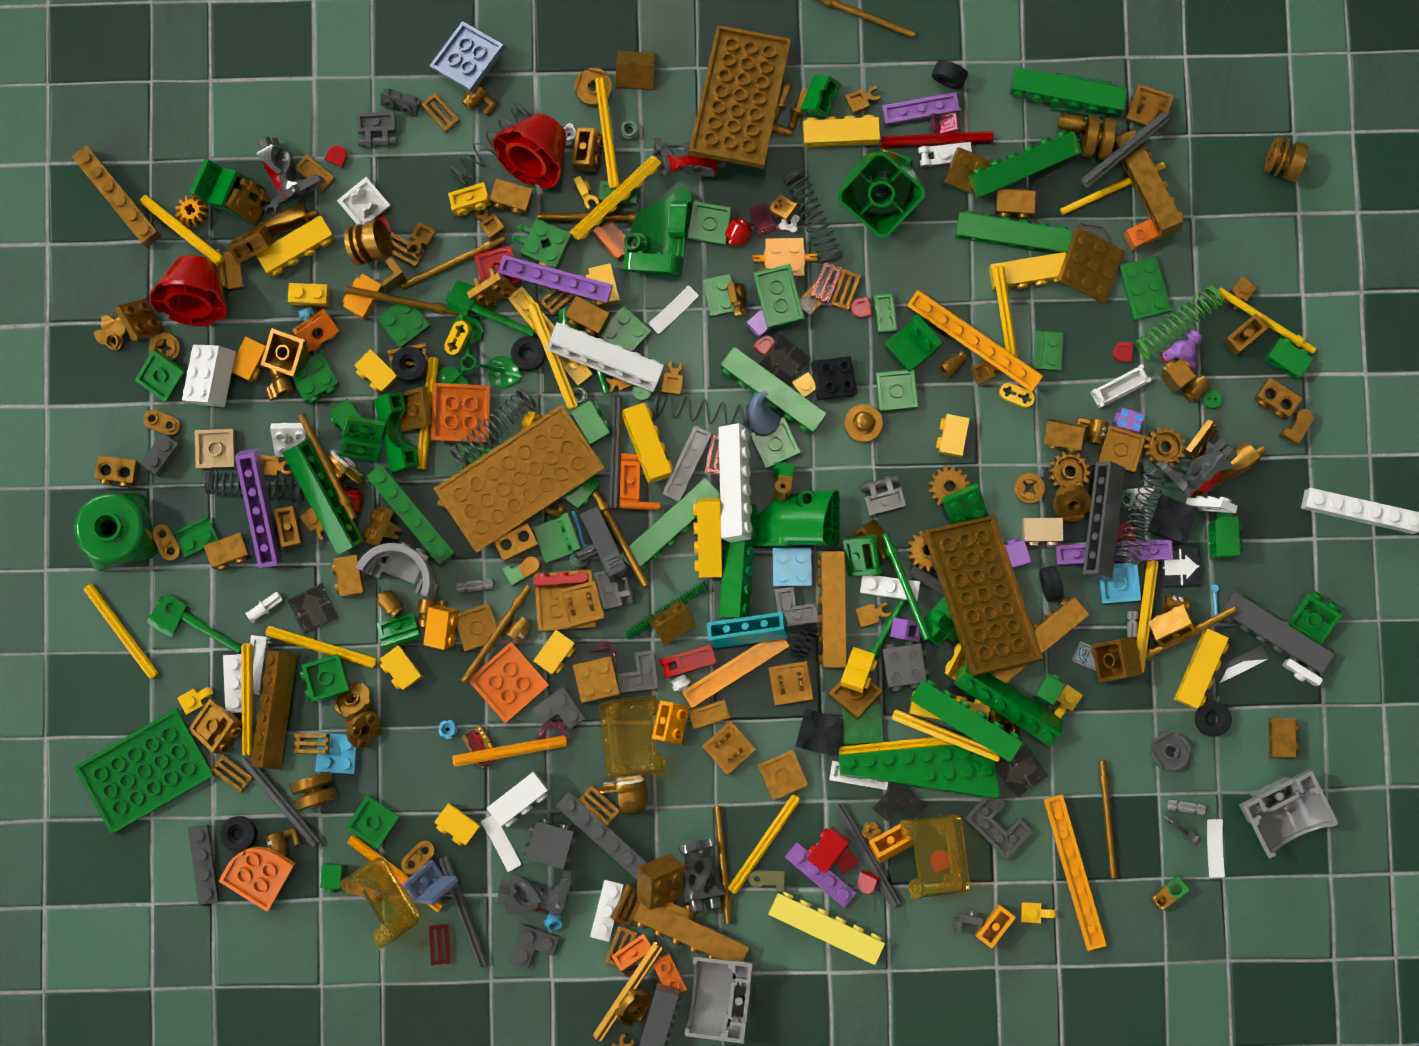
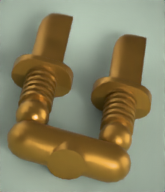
(782, 130)

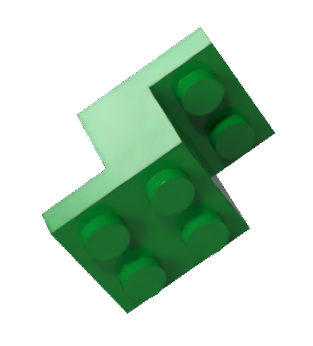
(216, 185)

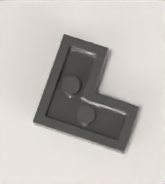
(794, 614)
(644, 678)
(560, 704)
(530, 940)

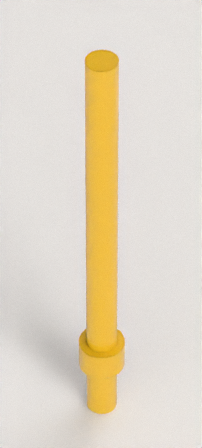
(1101, 193)
(1298, 340)

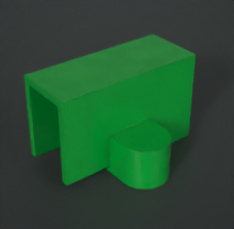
(940, 624)

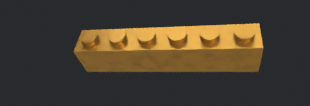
(1150, 188)
(116, 196)
(832, 609)
(1050, 631)
(273, 710)
(691, 933)

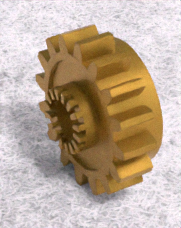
(1169, 438)
(1069, 461)
(946, 476)
(917, 552)

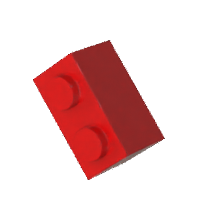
(828, 849)

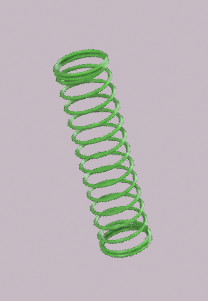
(1210, 289)

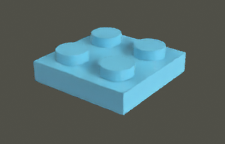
(792, 567)
(1123, 585)
(340, 757)

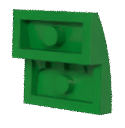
(361, 438)

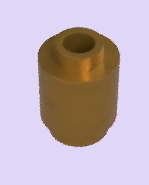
(1071, 122)
(1196, 388)
(390, 603)

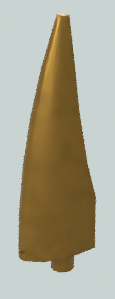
(288, 219)
(1246, 459)

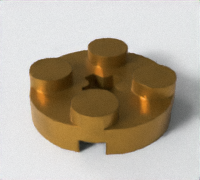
(587, 78)
(1067, 495)
(361, 704)
(633, 1007)

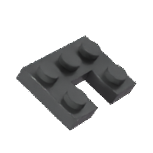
(1003, 841)

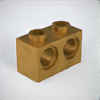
(251, 243)
(1280, 394)
(117, 466)
(517, 546)

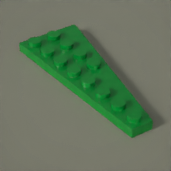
(930, 768)

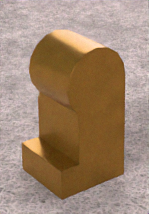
(1301, 423)

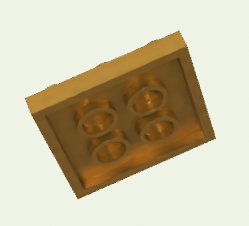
(1090, 265)
(548, 605)

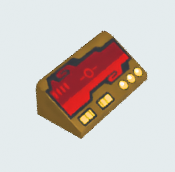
(479, 740)

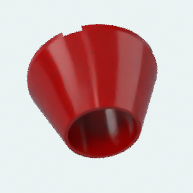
(532, 150)
(190, 292)

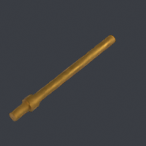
(869, 17)
(579, 216)
(485, 247)
(438, 308)
(344, 499)
(605, 511)
(517, 603)
(1151, 653)
(1104, 781)
(726, 902)

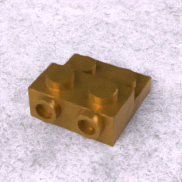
(215, 727)

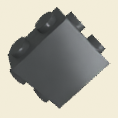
(904, 665)
(550, 844)

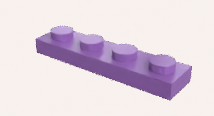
(920, 108)
(826, 881)

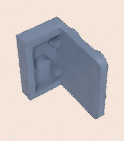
(428, 884)

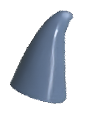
(761, 417)

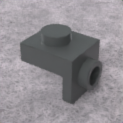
(970, 917)

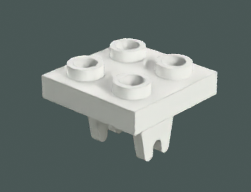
(363, 202)
(286, 436)

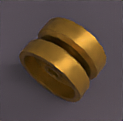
(1099, 138)
(313, 790)

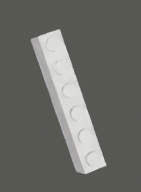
(605, 357)
(734, 483)
(1361, 510)

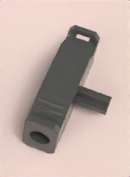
(602, 545)

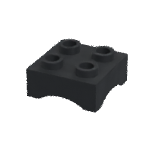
(834, 378)
(1173, 520)
(819, 732)

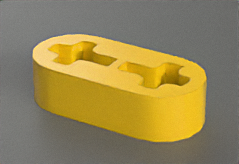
(461, 339)
(1015, 399)

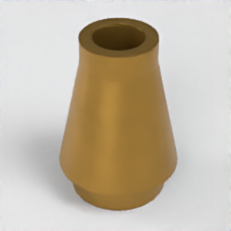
(952, 364)

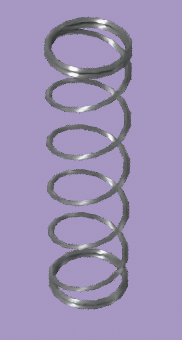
(460, 175)
(656, 401)

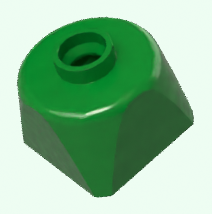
(881, 210)
(133, 536)

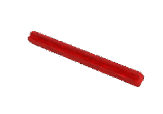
(936, 139)

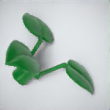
(502, 369)

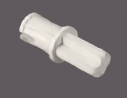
(264, 607)

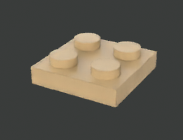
(215, 448)

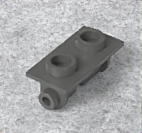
(392, 100)

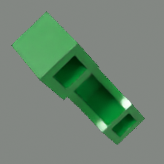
(400, 454)

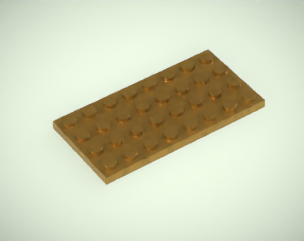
(740, 96)
(518, 478)
(983, 595)

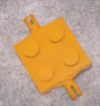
(784, 252)

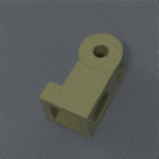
(767, 877)

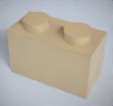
(1042, 531)

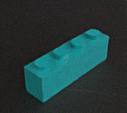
(747, 630)

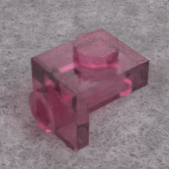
(945, 122)
(762, 220)

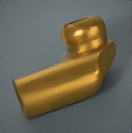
(556, 512)

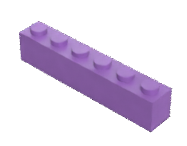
(258, 507)

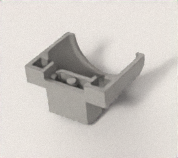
(401, 563)
(1287, 810)
(720, 998)

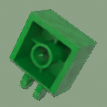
(540, 234)
(1224, 537)

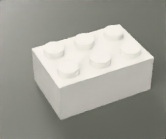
(208, 375)
(518, 800)

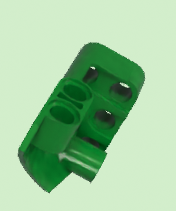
(660, 236)
(800, 521)

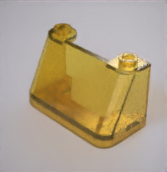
(628, 737)
(938, 855)
(385, 897)

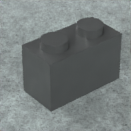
(161, 455)

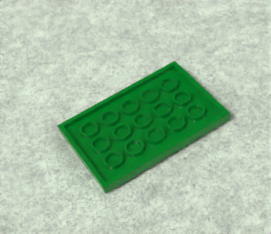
(144, 771)

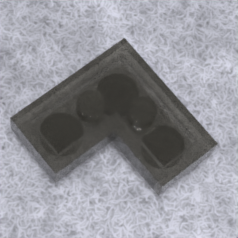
(898, 797)

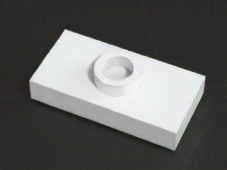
(1302, 673)

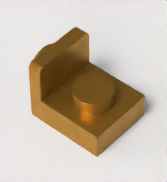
(783, 208)

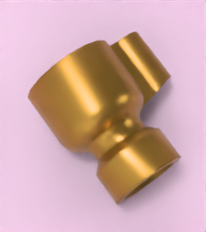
(280, 387)
(422, 609)

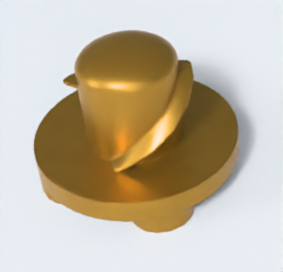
(863, 423)
(363, 729)

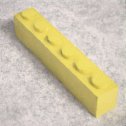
(826, 928)

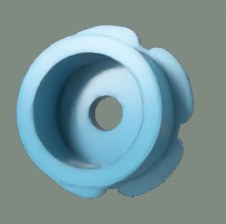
(306, 313)
(447, 724)
(553, 922)

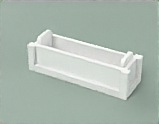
(1120, 387)
(260, 648)

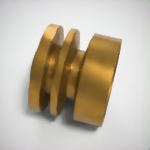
(1285, 158)
(368, 242)

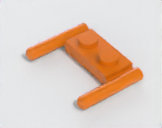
(631, 483)

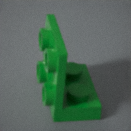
(913, 343)
(556, 538)

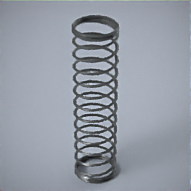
(794, 175)
(464, 461)
(209, 484)
(1131, 554)

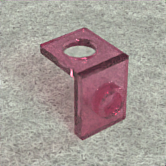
(604, 646)
(558, 726)

